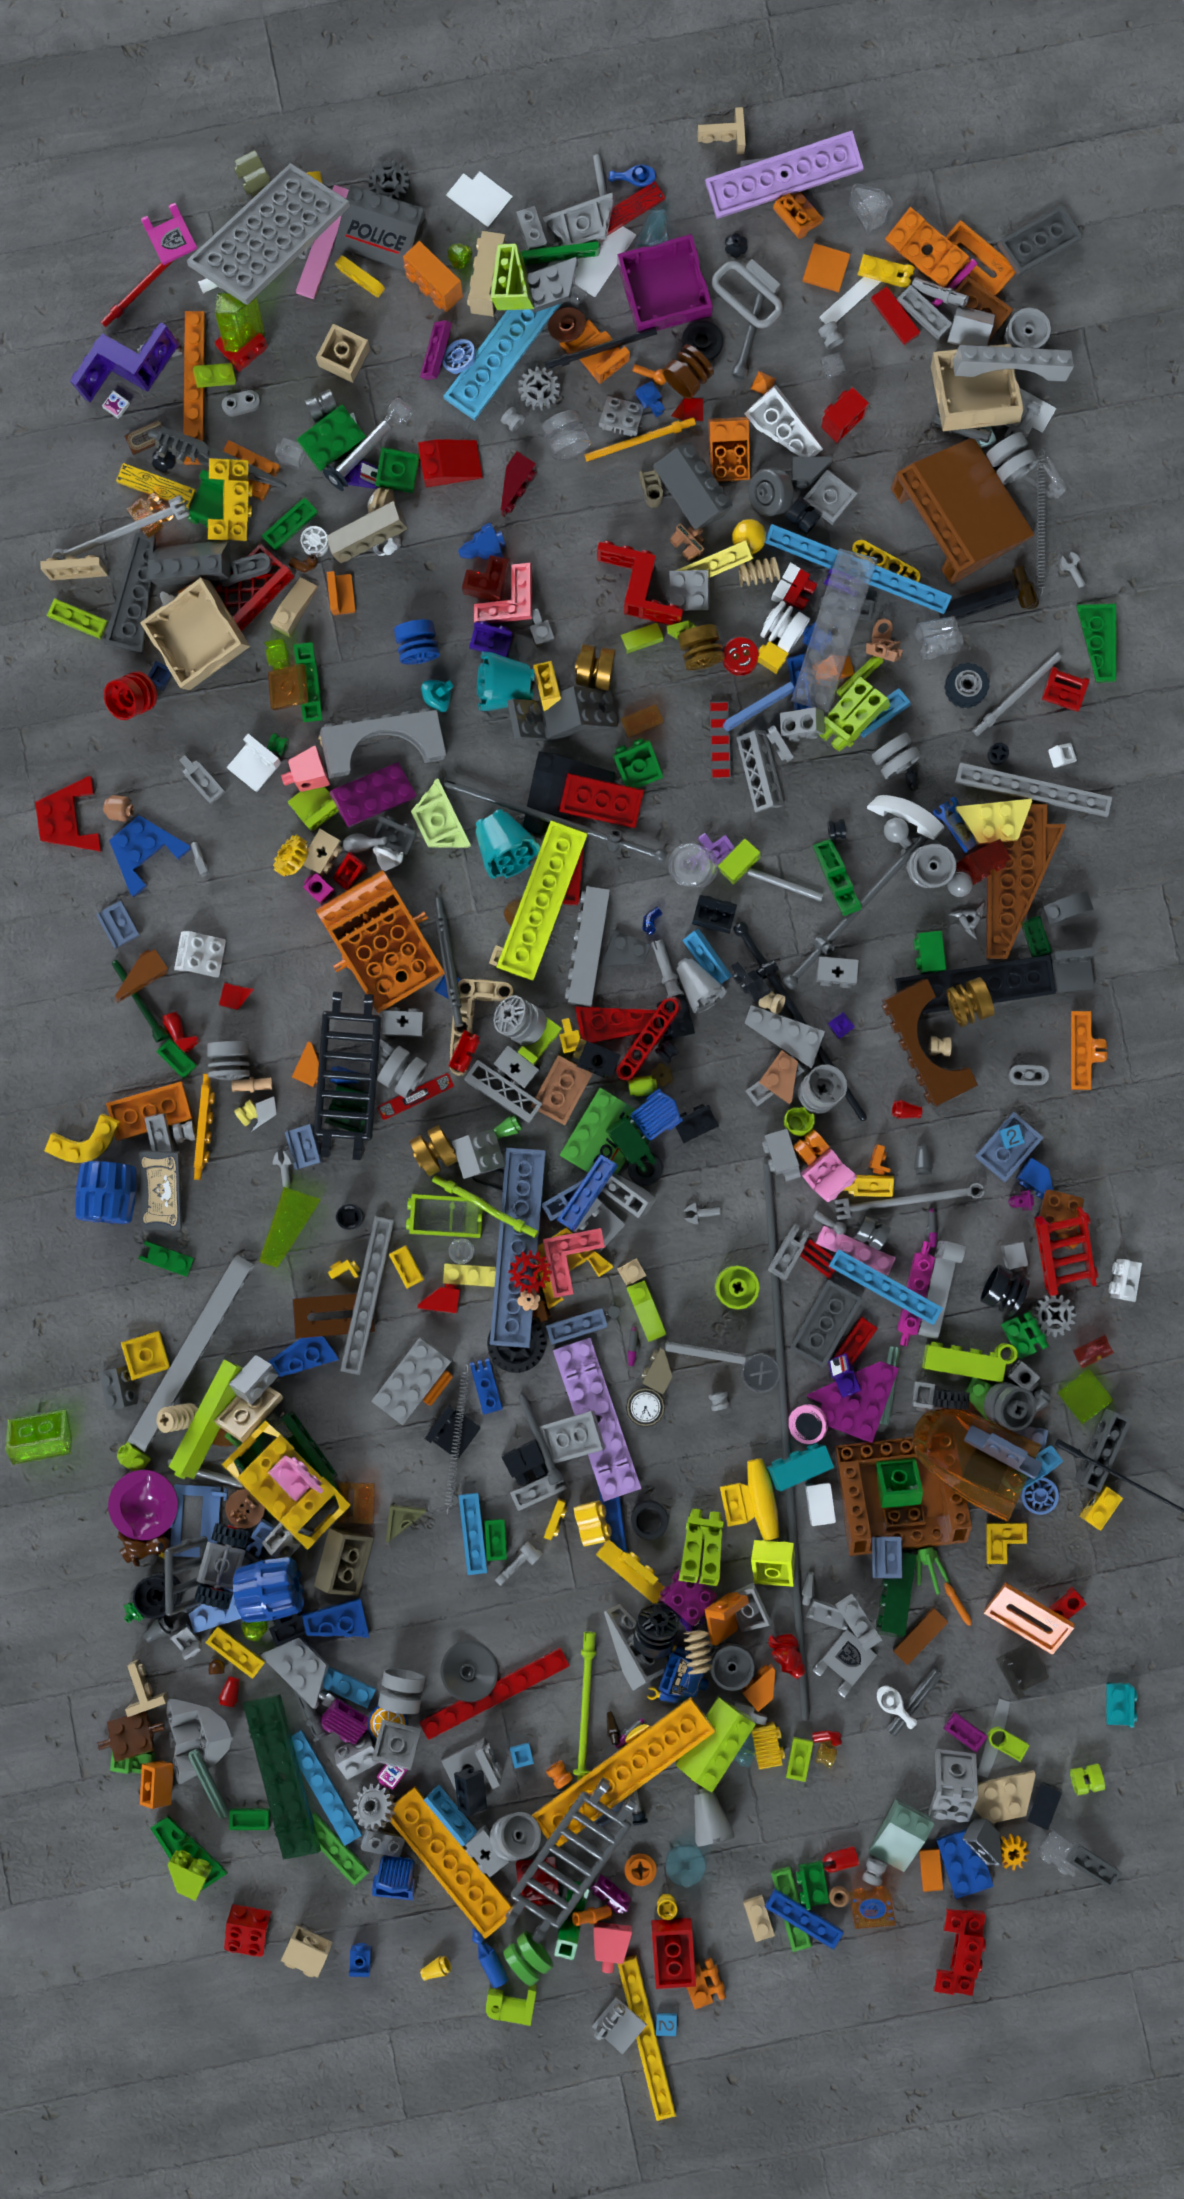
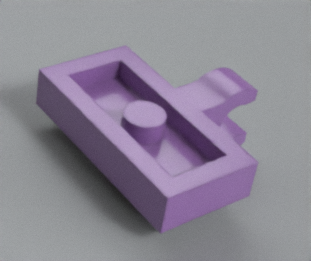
(721, 848)

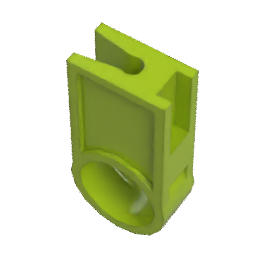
(1011, 1745)

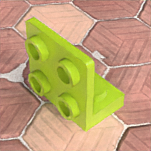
(314, 807)

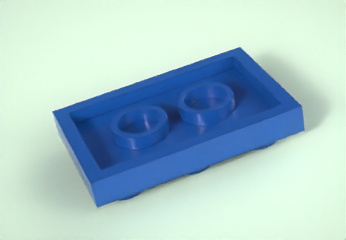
(963, 1866)

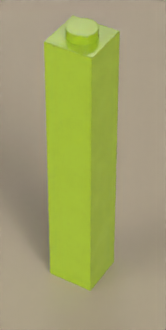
(203, 1427)

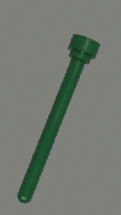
(159, 1032)

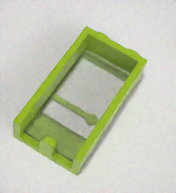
(444, 1216)

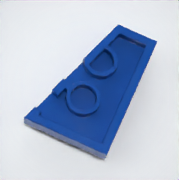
(303, 1355)
(337, 1620)

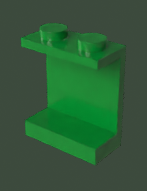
(208, 501)

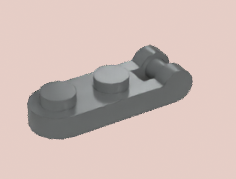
(248, 568)

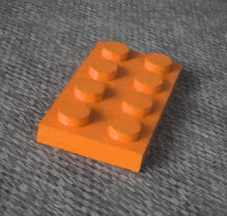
(133, 1109)

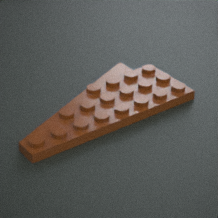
(1015, 886)

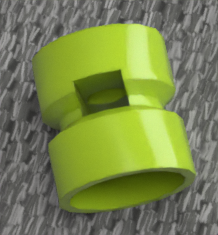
(1094, 1778)

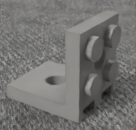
(480, 1757)
(954, 1792)

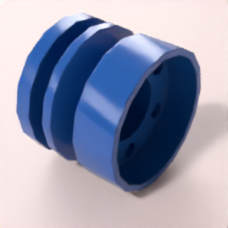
(416, 642)

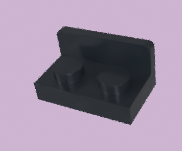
(696, 1123)

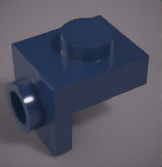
(160, 675)

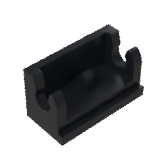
(470, 1791)
(1044, 1805)

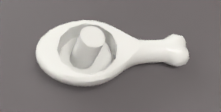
(892, 1702)

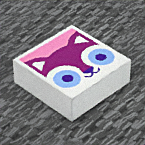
(115, 405)

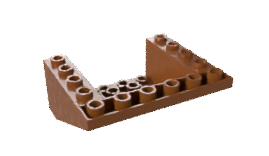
(963, 507)
(937, 1521)

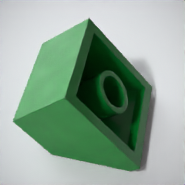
(898, 1482)

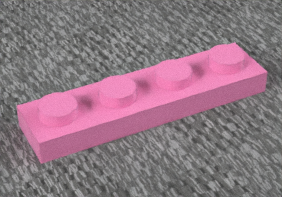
(866, 1254)

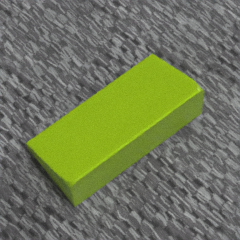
(642, 638)

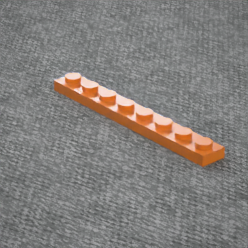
(193, 397)

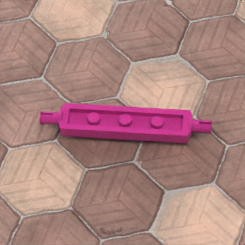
(917, 1282)

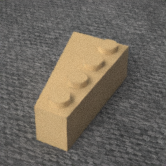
(481, 281)

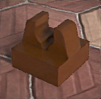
(542, 1311)

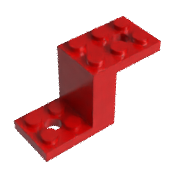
(642, 568)

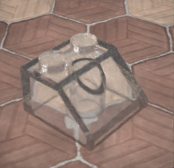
(870, 206)

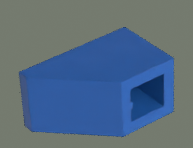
(1036, 1177)

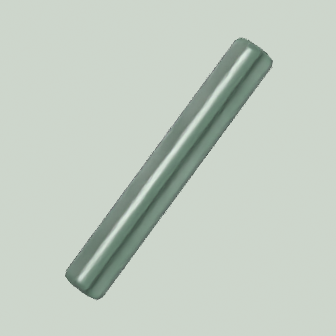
(893, 1359)
(208, 1783)

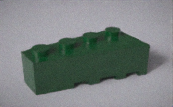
(895, 1600)

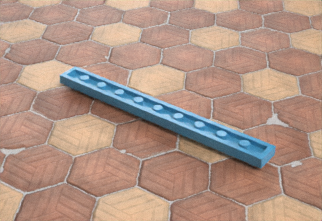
(881, 578)

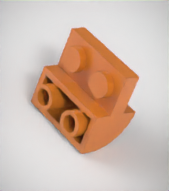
(797, 213)

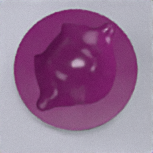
(143, 1504)

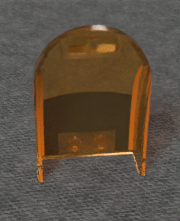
(965, 1468)

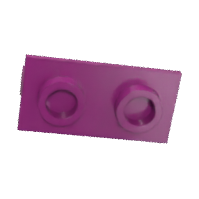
(1023, 1200)
(618, 1899)

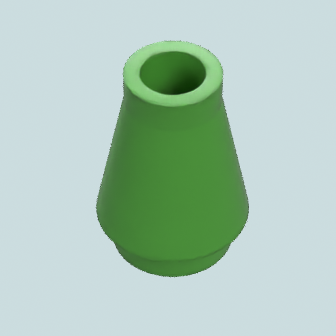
(508, 1127)

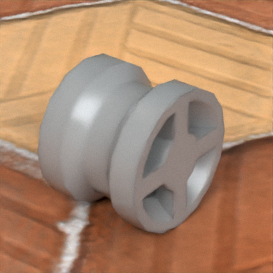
(512, 419)
(719, 1400)

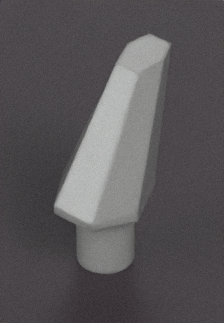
(808, 1589)

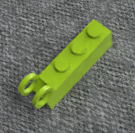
(967, 1363)

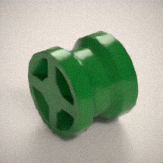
(278, 744)

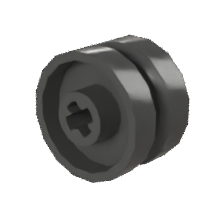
(1010, 1406)
(731, 1678)

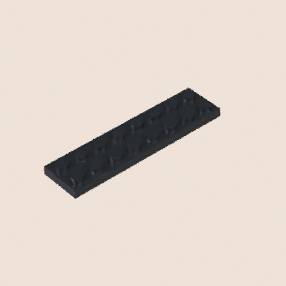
(1003, 980)

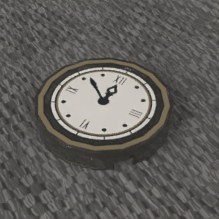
(645, 1407)

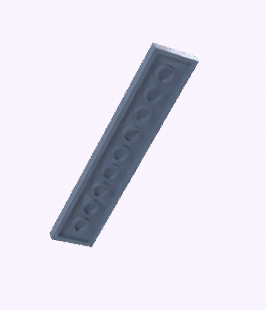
(523, 1201)

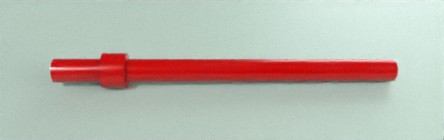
(117, 310)

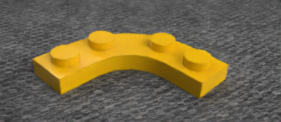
(86, 1150)

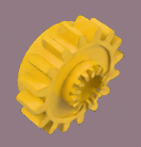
(291, 856)

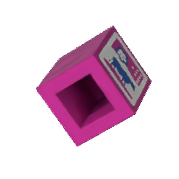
(390, 1775)

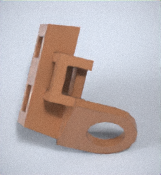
(882, 644)

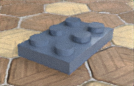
(1005, 1161)

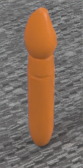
(958, 1604)

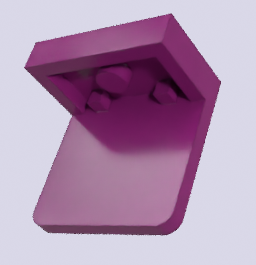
(687, 1598)

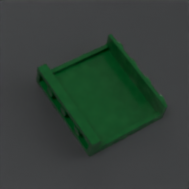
(302, 1444)

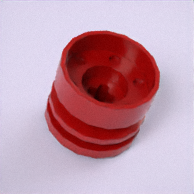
(130, 695)

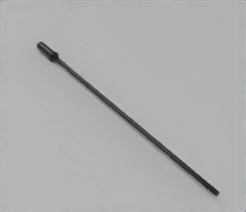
(1078, 1454)

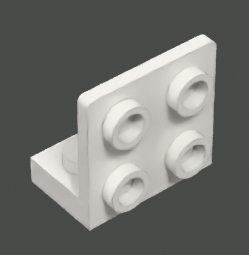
(254, 764)
(200, 953)
(1125, 1280)

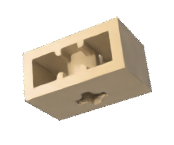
(322, 842)

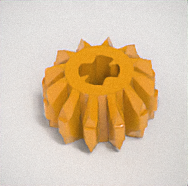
(1019, 1856)

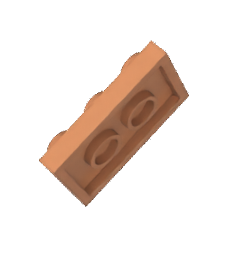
(562, 1090)

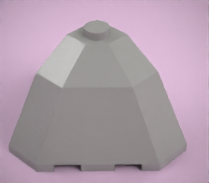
(192, 1729)

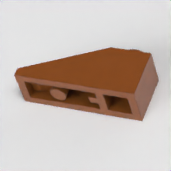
(145, 971)

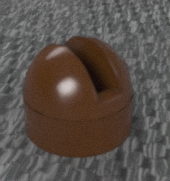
(216, 1667)

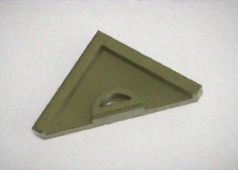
(400, 1518)

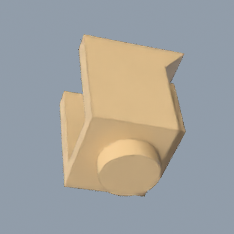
(631, 1271)

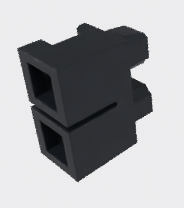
(517, 1466)

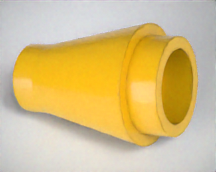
(437, 1968)

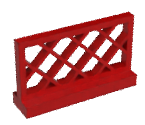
(263, 594)

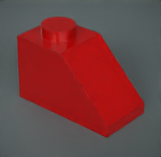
(443, 1299)

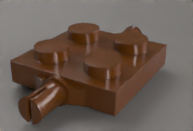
(130, 1736)

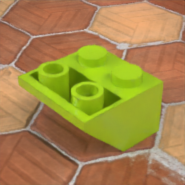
(188, 1873)

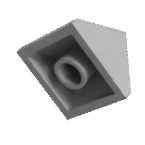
(971, 327)
(754, 1613)

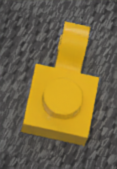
(570, 1038)

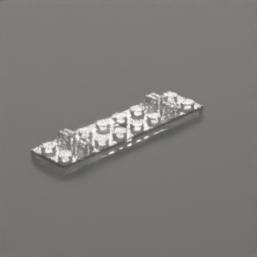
(841, 610)

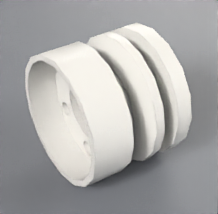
(784, 626)

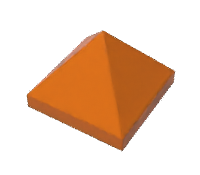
(763, 383)

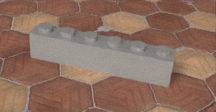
(588, 946)

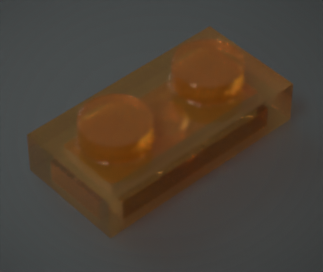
(642, 720)

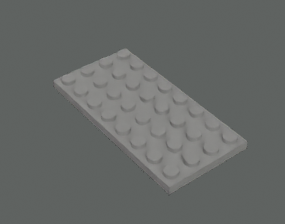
(268, 233)

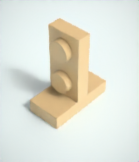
(725, 132)
(143, 1690)

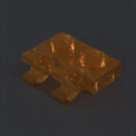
(142, 509)

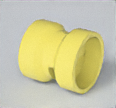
(246, 1113)

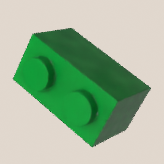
(930, 952)

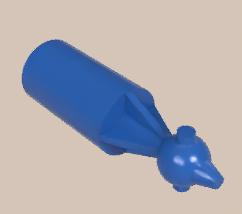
(489, 1961)

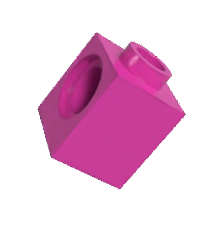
(322, 896)

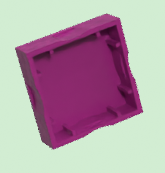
(664, 284)

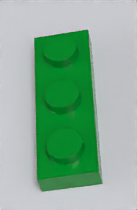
(290, 524)

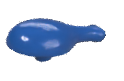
(638, 175)

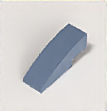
(555, 1205)

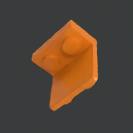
(605, 363)

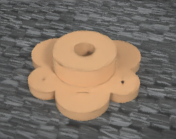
(533, 1304)

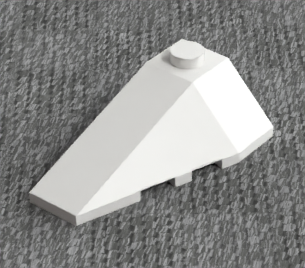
(781, 422)

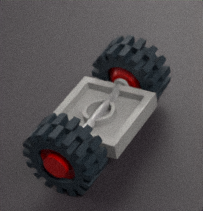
(220, 1565)

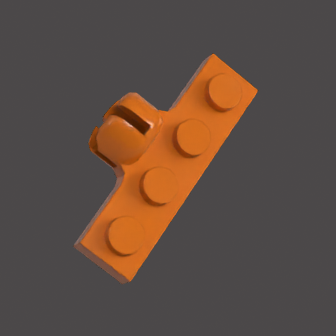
(1084, 1050)

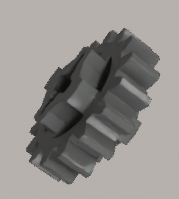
(389, 180)

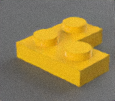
(1000, 1535)

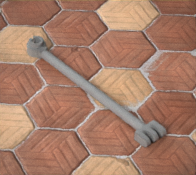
(173, 509)
(847, 1208)

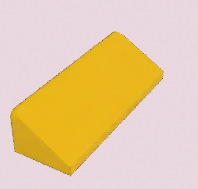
(547, 684)

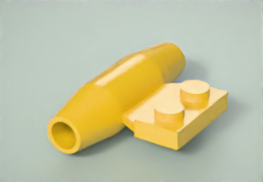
(752, 1500)

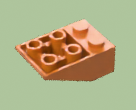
(729, 448)

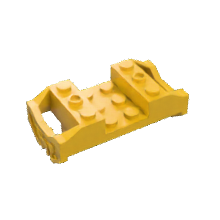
(271, 1495)

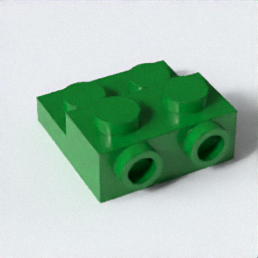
(637, 763)

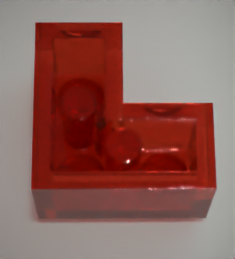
(489, 584)
(983, 861)

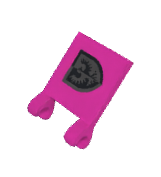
(170, 238)

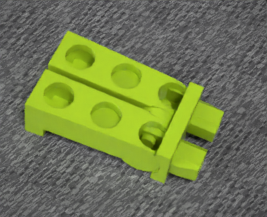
(854, 714)
(698, 1532)

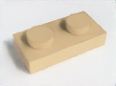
(758, 1918)

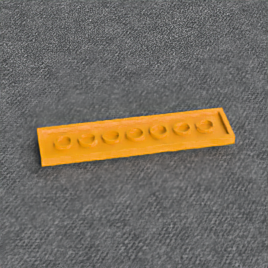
(450, 1863)

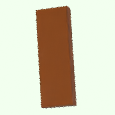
(920, 1636)

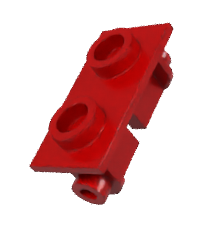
(462, 1055)

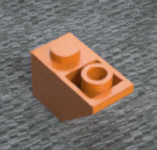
(761, 1688)

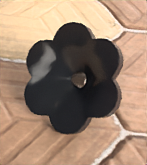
(734, 248)
(164, 463)

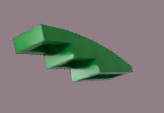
(836, 877)

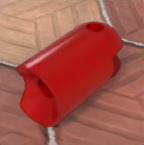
(843, 1859)

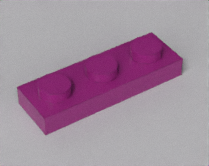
(435, 350)

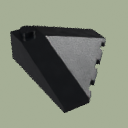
(549, 785)

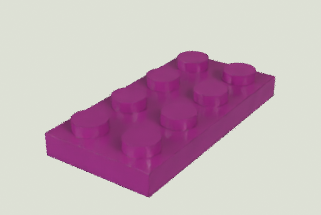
(372, 794)

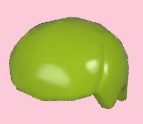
(799, 1121)

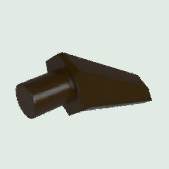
(612, 1729)

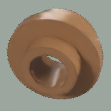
(843, 1900)

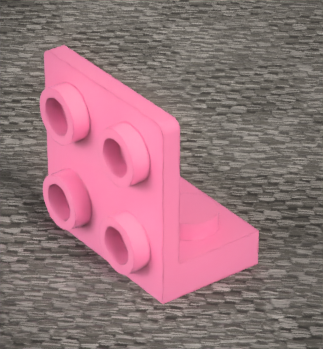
(294, 1477)

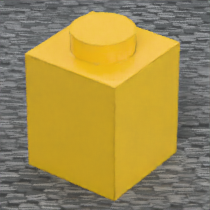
(772, 657)

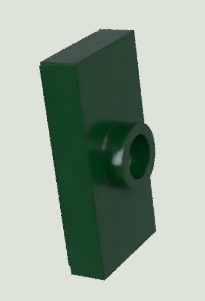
(1036, 937)

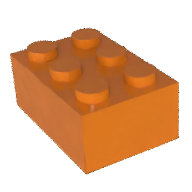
(432, 277)

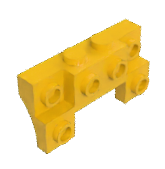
(235, 499)

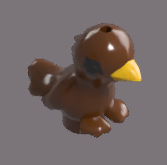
(139, 1549)

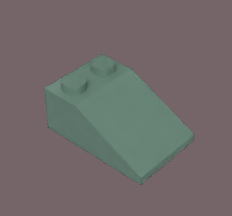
(901, 1835)

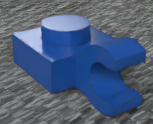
(650, 396)

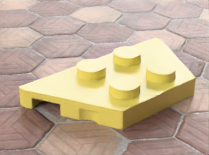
(995, 820)

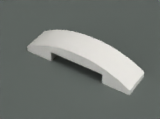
(927, 823)

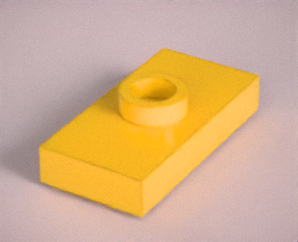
(406, 1266)

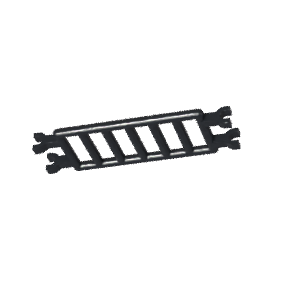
(323, 1073)

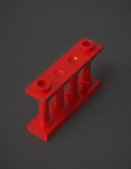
(1047, 1246)

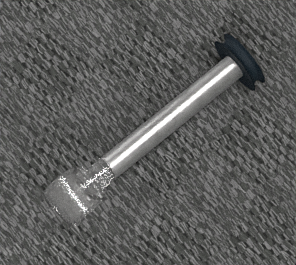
(398, 413)

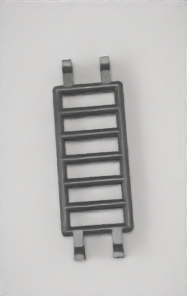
(593, 1800)

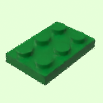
(330, 438)

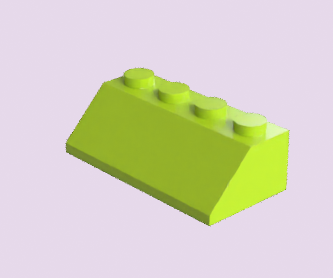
(713, 1756)

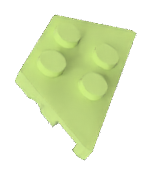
(438, 820)

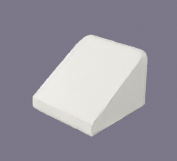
(1062, 755)

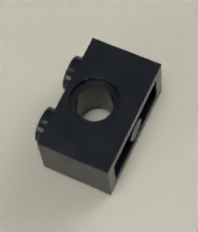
(606, 1059)

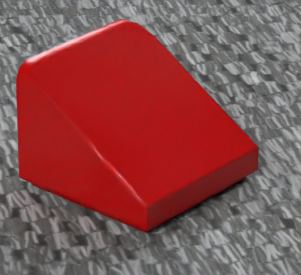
(188, 1043)

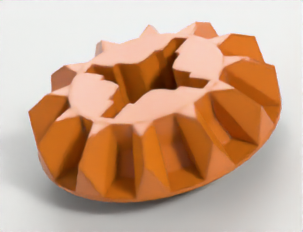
(633, 1875)

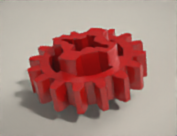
(533, 1280)

